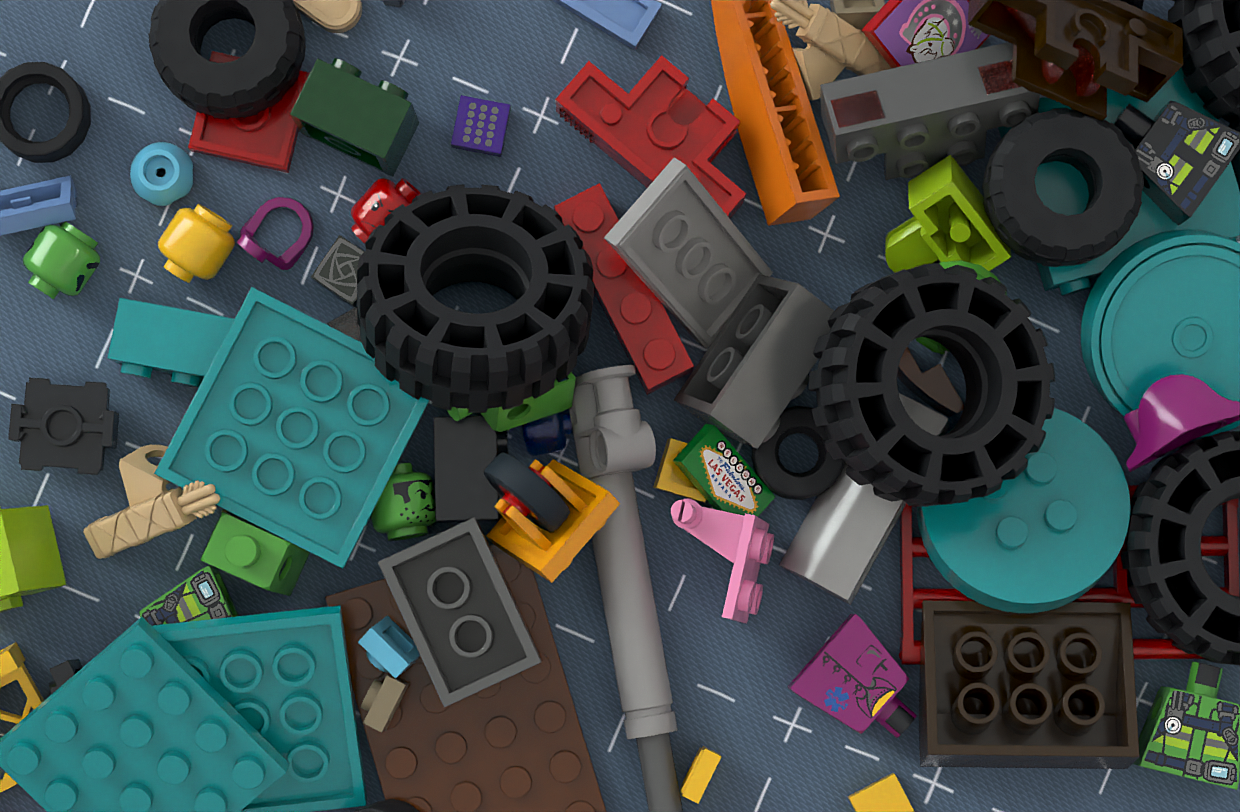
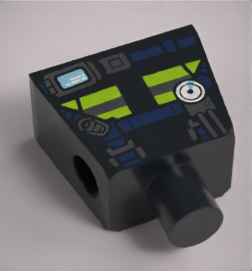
(1178, 154)

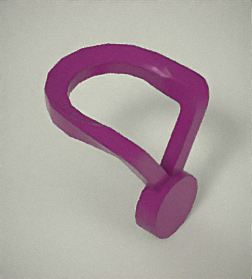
(294, 252)

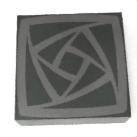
(339, 270)

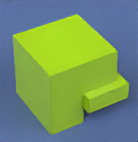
(27, 555)

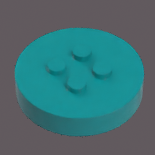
(1164, 313)
(1041, 533)

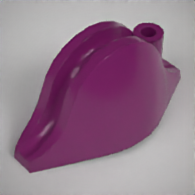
(1174, 414)

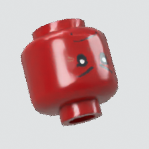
(378, 203)

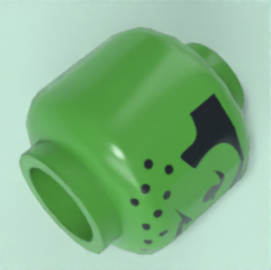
(405, 505)

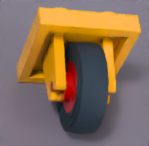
(545, 512)

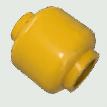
(196, 243)

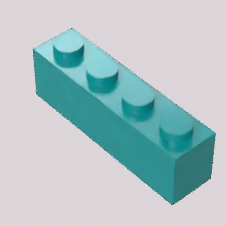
(166, 341)

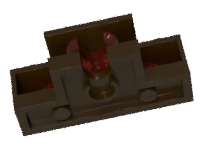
(1083, 48)

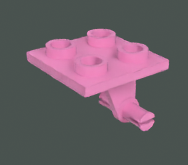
(739, 540)

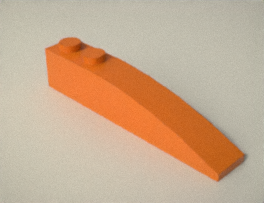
(773, 112)

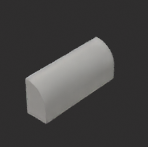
(850, 525)

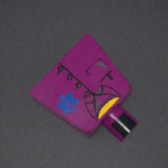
(855, 680)

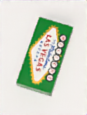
(722, 474)

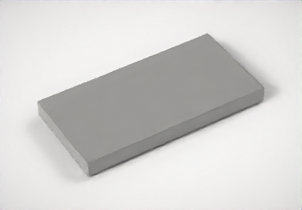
(687, 252)

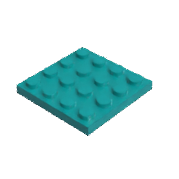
(294, 429)
(295, 689)
(139, 737)

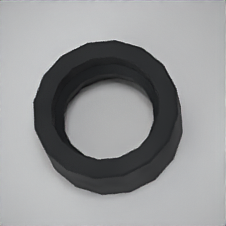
(79, 112)

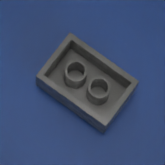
(757, 361)
(460, 611)

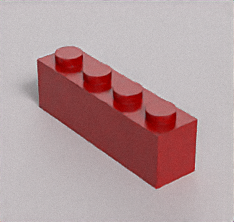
(625, 299)

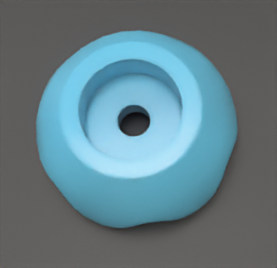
(165, 189)

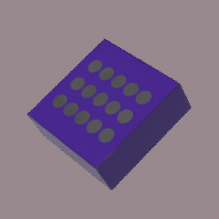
(480, 126)

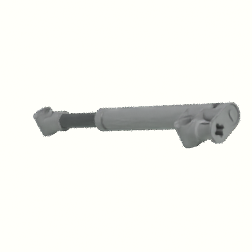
(609, 448)

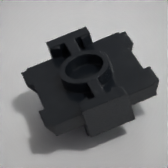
(64, 426)

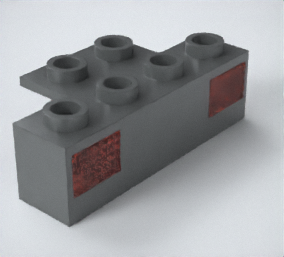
(925, 110)

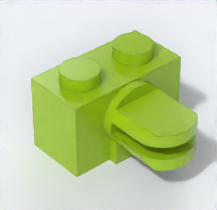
(946, 223)

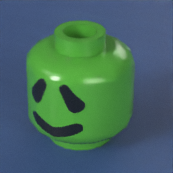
(61, 260)

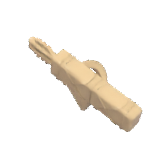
(830, 44)
(152, 506)

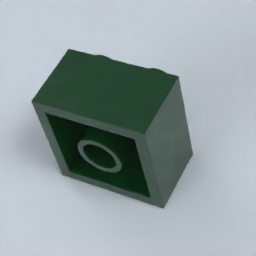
(356, 116)

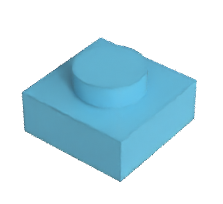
(389, 647)

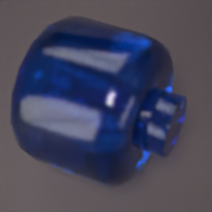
(547, 434)

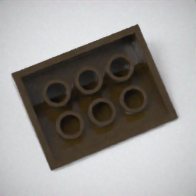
(1027, 687)

